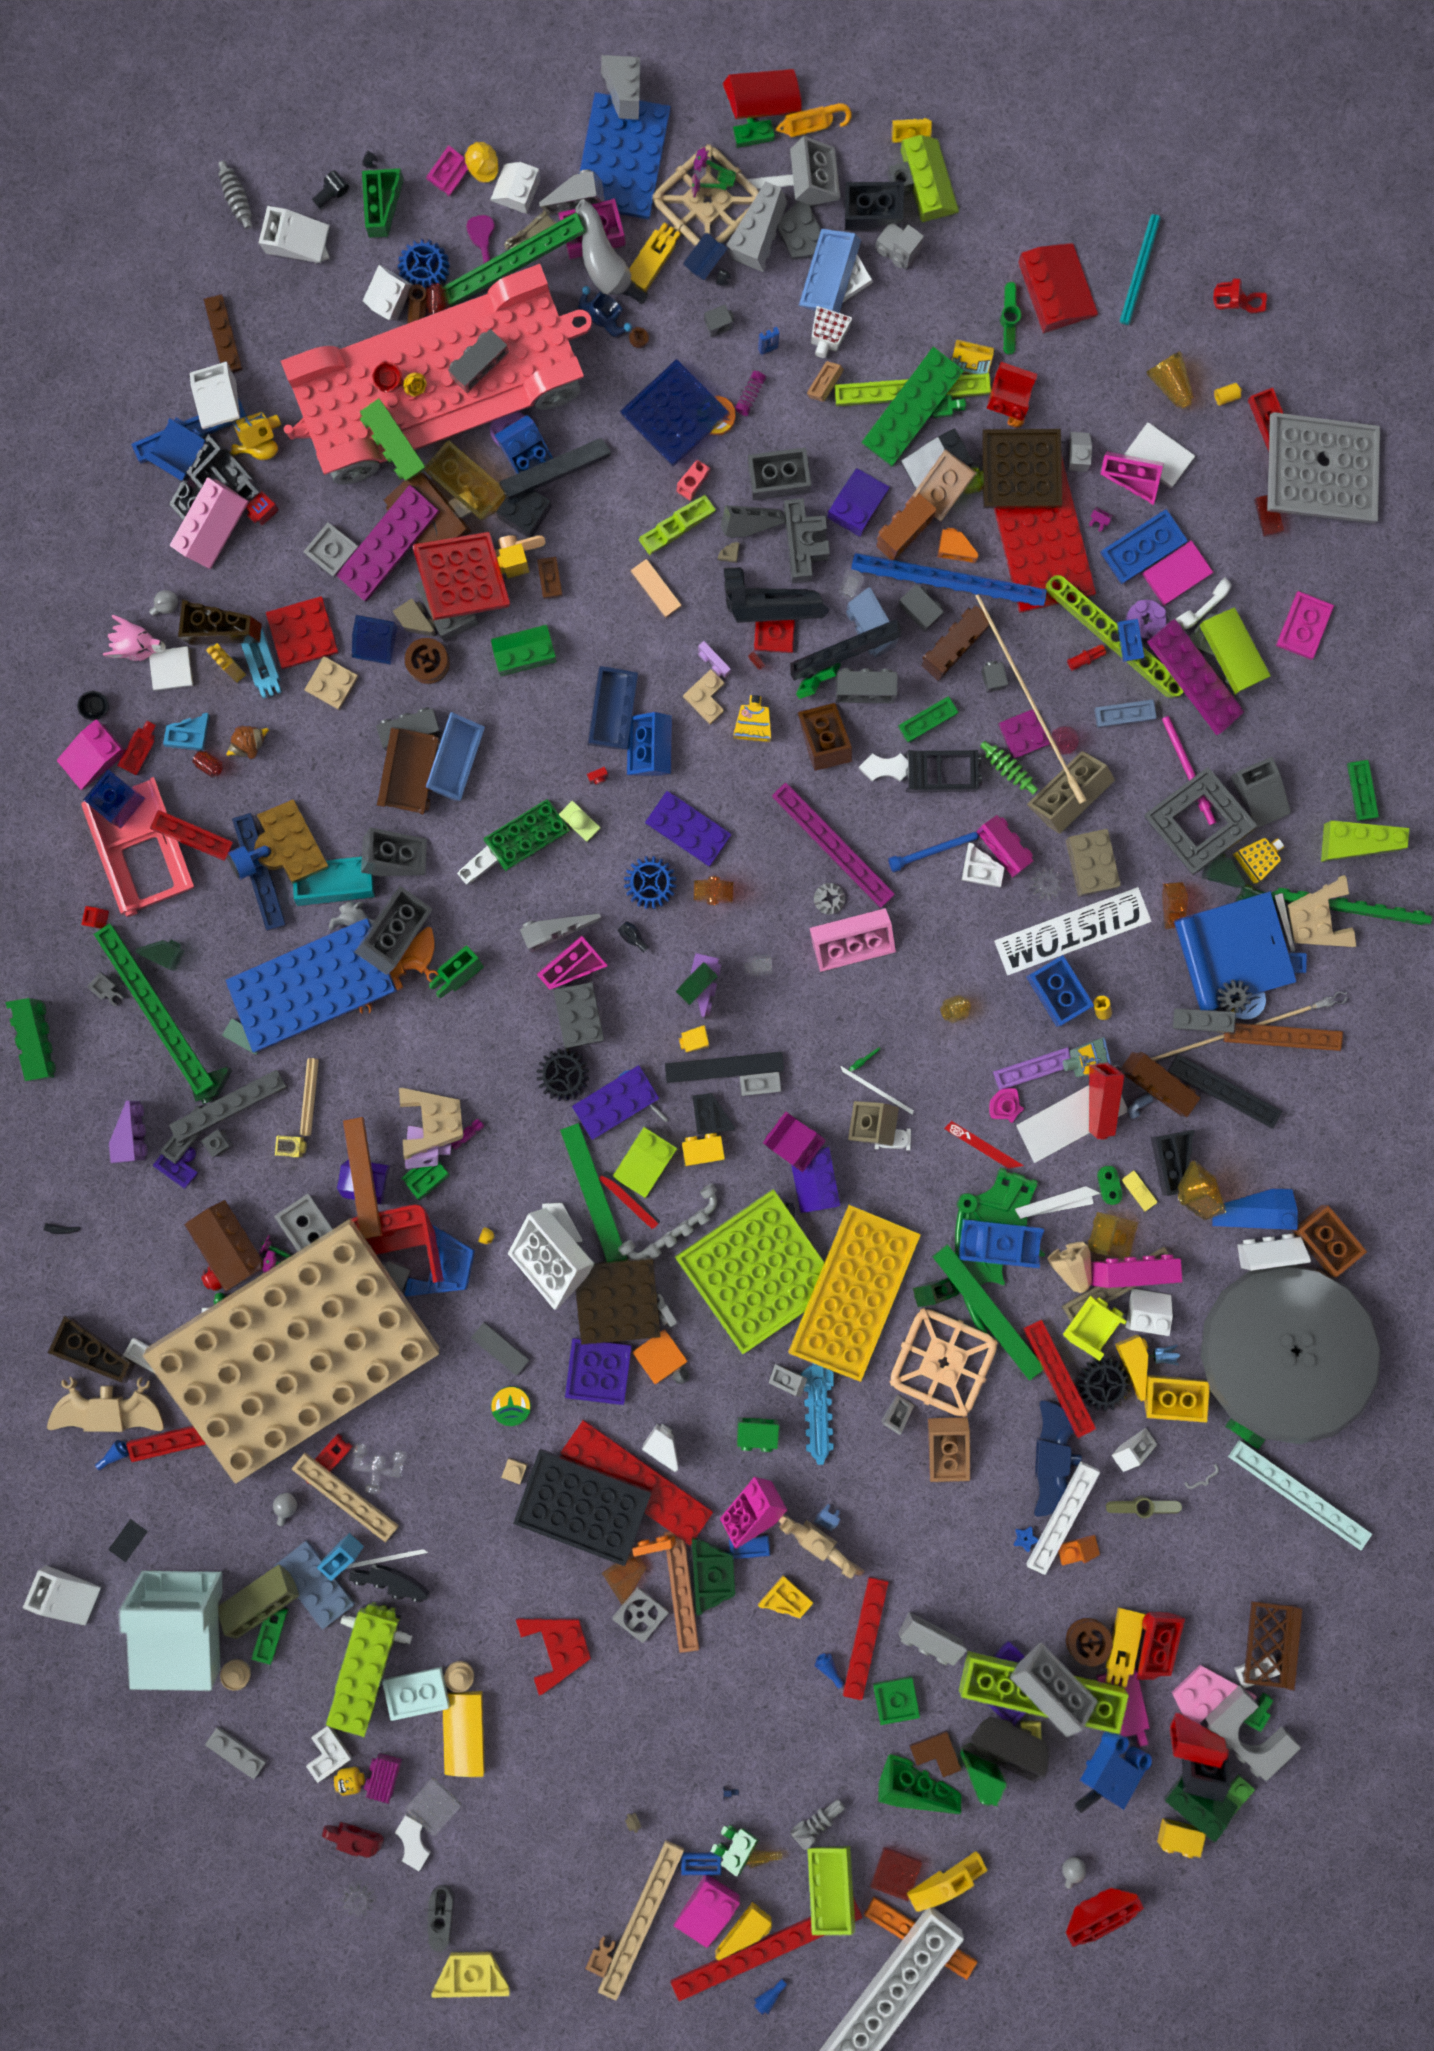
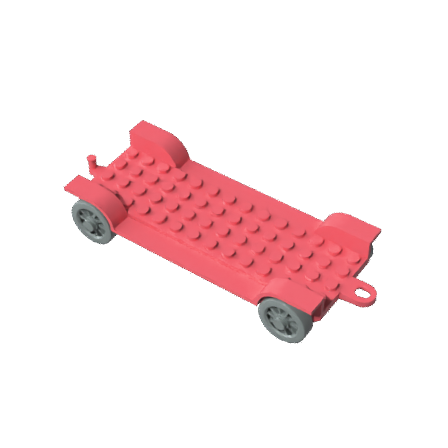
(338, 382)

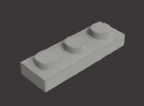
(235, 1752)

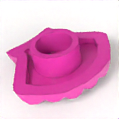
(1005, 1105)

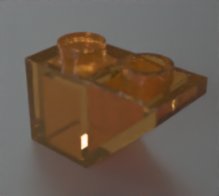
(1174, 903)

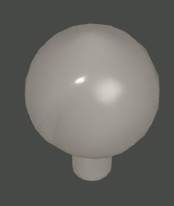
(164, 602)
(284, 1507)
(1073, 1871)

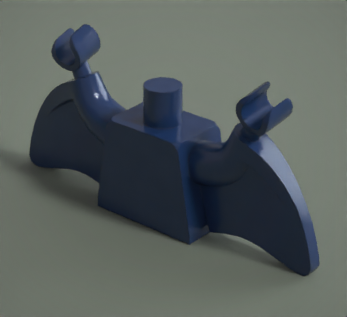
(1053, 1457)

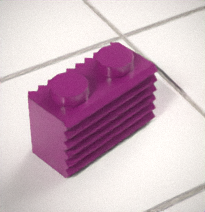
(383, 1777)

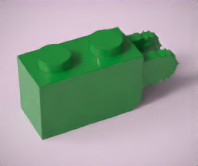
(456, 972)

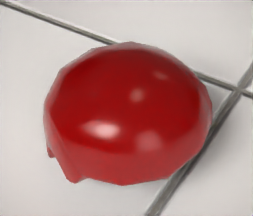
(387, 377)

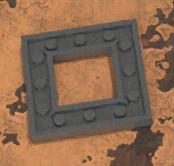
(1207, 785)

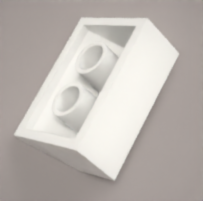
(1272, 1252)

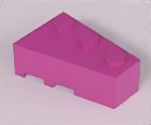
(1133, 473)
(571, 964)

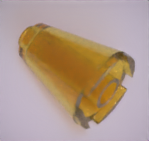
(1173, 380)

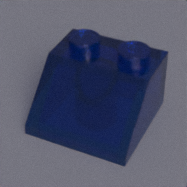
(373, 639)
(114, 799)

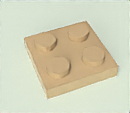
(331, 683)

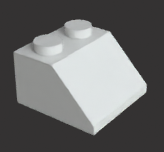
(516, 186)
(387, 293)
(1149, 1312)
(662, 1447)

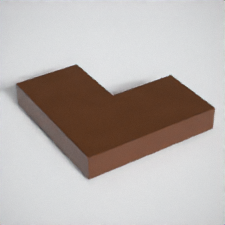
(938, 1748)

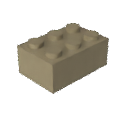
(1092, 862)

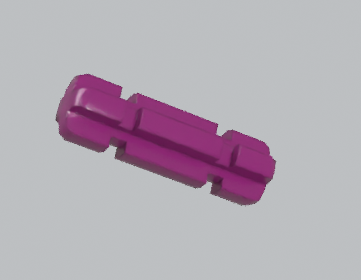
(468, 1132)

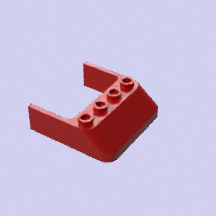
(405, 1229)

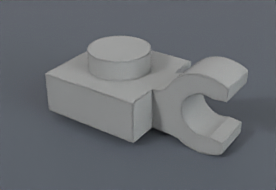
(665, 1314)

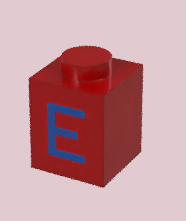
(261, 508)

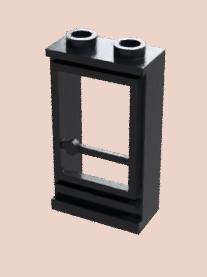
(918, 776)

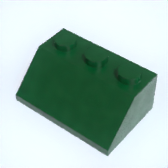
(1205, 1814)

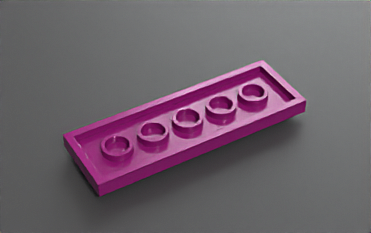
(388, 543)
(1195, 676)

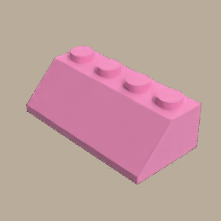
(209, 523)
(853, 940)

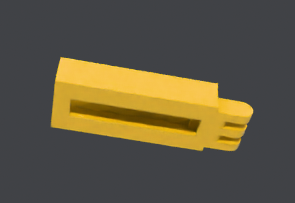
(649, 262)
(226, 662)
(1125, 1638)

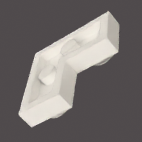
(333, 1754)

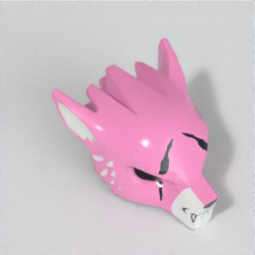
(130, 640)

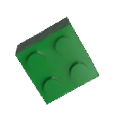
(757, 1434)

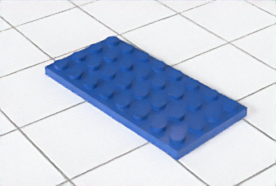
(307, 987)

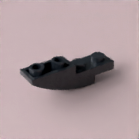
(398, 1583)

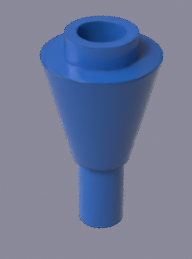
(115, 1453)
(826, 1665)
(766, 2000)

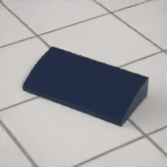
(612, 708)

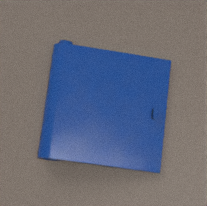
(1237, 944)

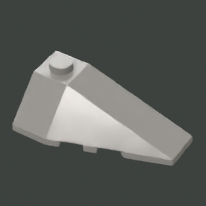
(548, 931)

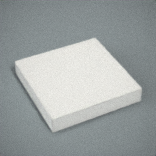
(171, 669)

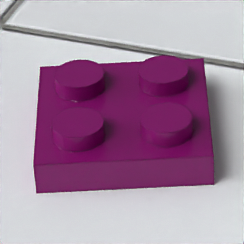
(1023, 734)

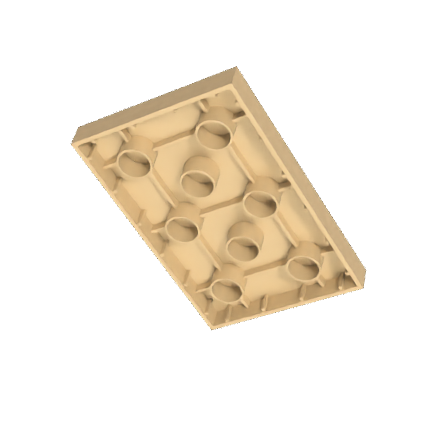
(292, 1351)

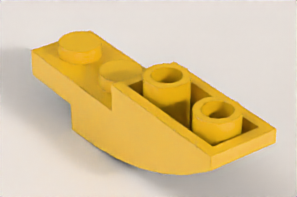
(947, 1885)

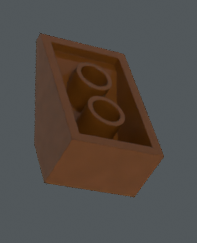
(825, 736)

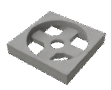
(636, 1595)

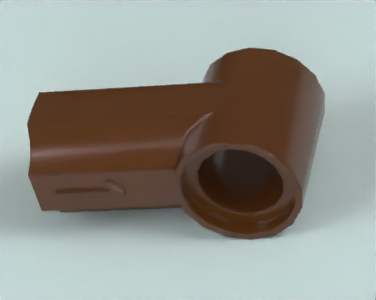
(417, 308)

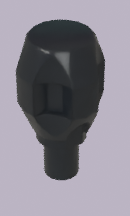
(632, 936)

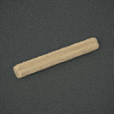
(309, 1096)

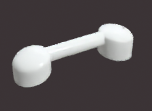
(1189, 619)

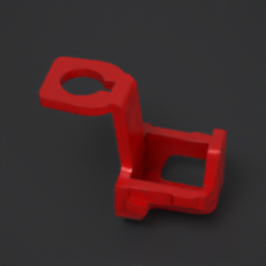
(1238, 297)

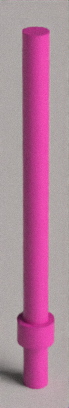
(1204, 805)

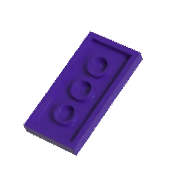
(688, 828)
(615, 1102)

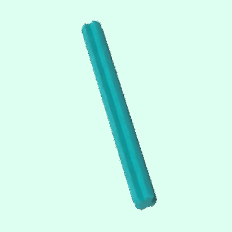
(1140, 269)

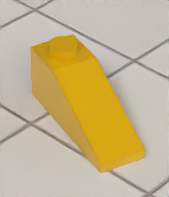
(694, 1039)
(1135, 1360)
(746, 1931)

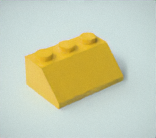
(1176, 1398)

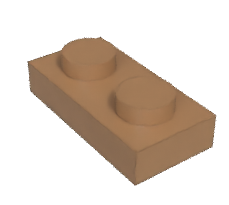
(825, 381)

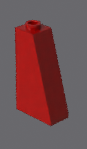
(1104, 1099)

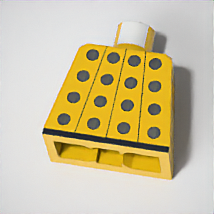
(1259, 858)

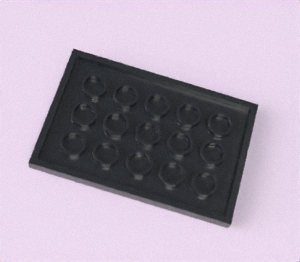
(582, 1507)

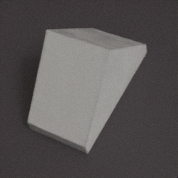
(897, 1414)

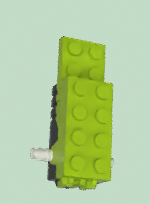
(364, 1666)

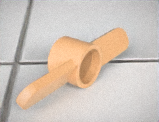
(527, 544)

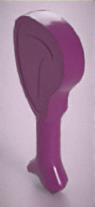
(480, 230)

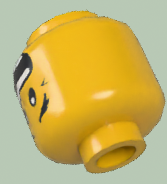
(349, 1781)

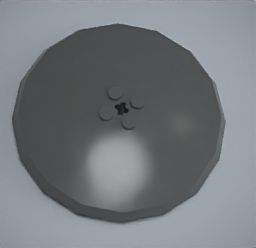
(1252, 1363)

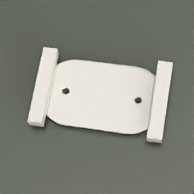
(898, 1142)

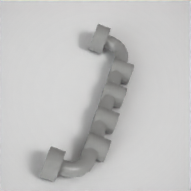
(684, 1228)

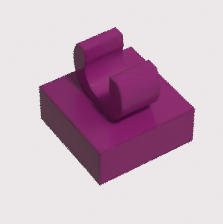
(1100, 516)

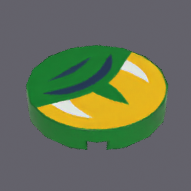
(511, 1406)

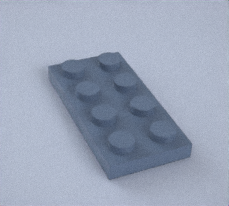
(319, 1595)

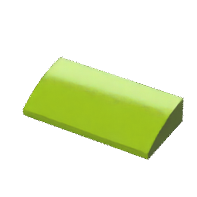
(1234, 650)
(831, 1890)

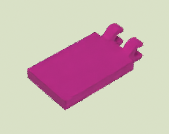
(1135, 1715)

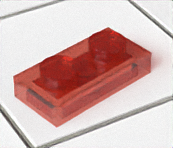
(1270, 521)

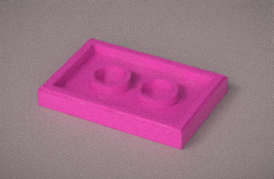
(1177, 573)
(1304, 625)

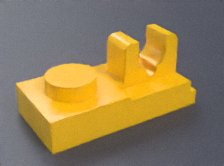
(910, 128)

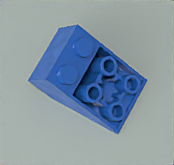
(523, 445)

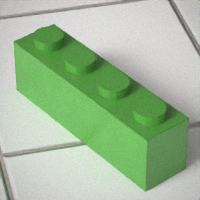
(392, 439)

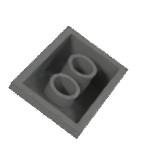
(393, 854)

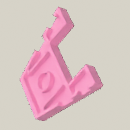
(1202, 1693)

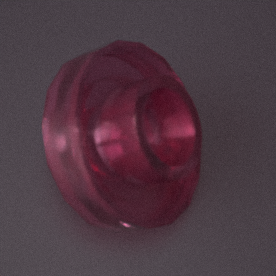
(1065, 739)

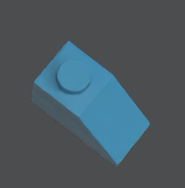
(340, 1557)

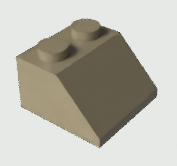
(873, 1123)

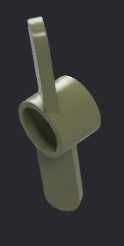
(1155, 1507)

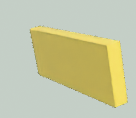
(1139, 1190)

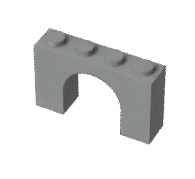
(1263, 1758)

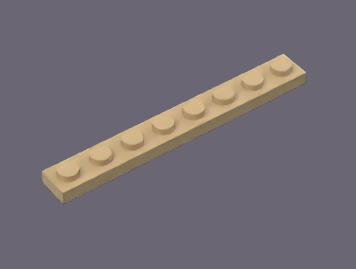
(640, 1920)

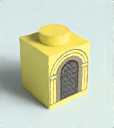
(290, 1146)

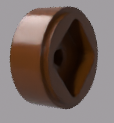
(638, 337)

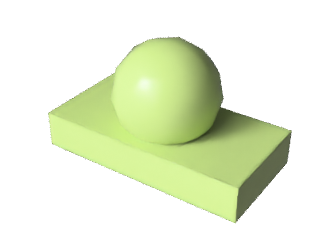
(579, 821)

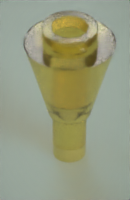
(761, 1857)

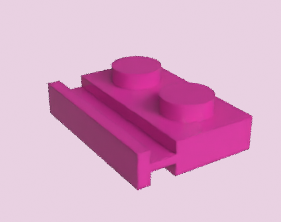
(448, 171)

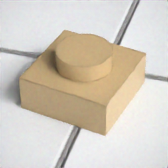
(514, 1471)

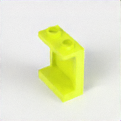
(1093, 1326)

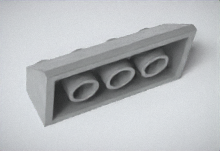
(1054, 1690)

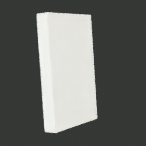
(1157, 446)

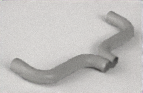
(1201, 1482)

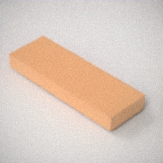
(656, 588)

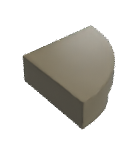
(729, 553)

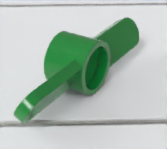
(1010, 302)

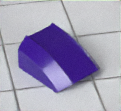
(345, 1183)

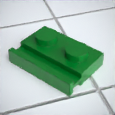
(425, 1179)

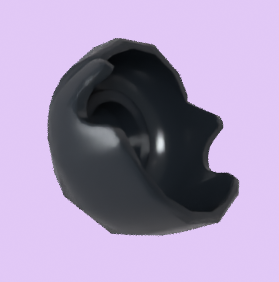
(93, 705)

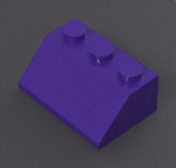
(817, 1184)

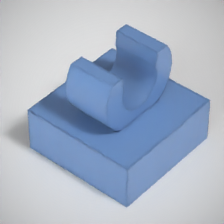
(826, 1519)

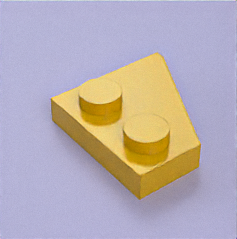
(786, 1598)

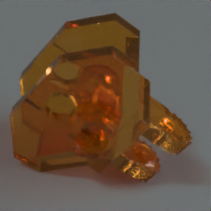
(713, 891)

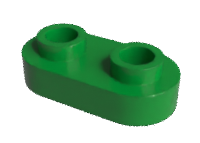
(1109, 1185)

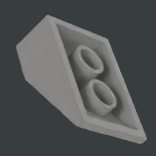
(570, 193)

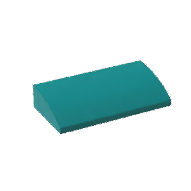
(337, 883)

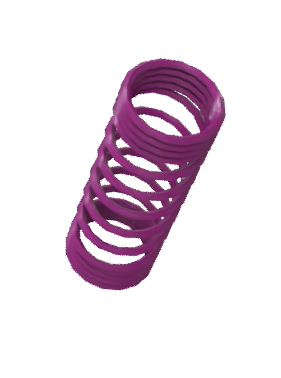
(757, 377)

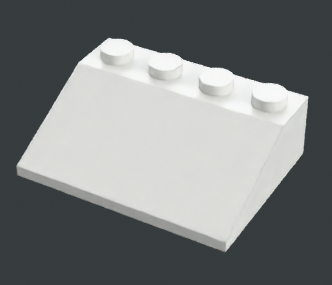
(550, 1257)

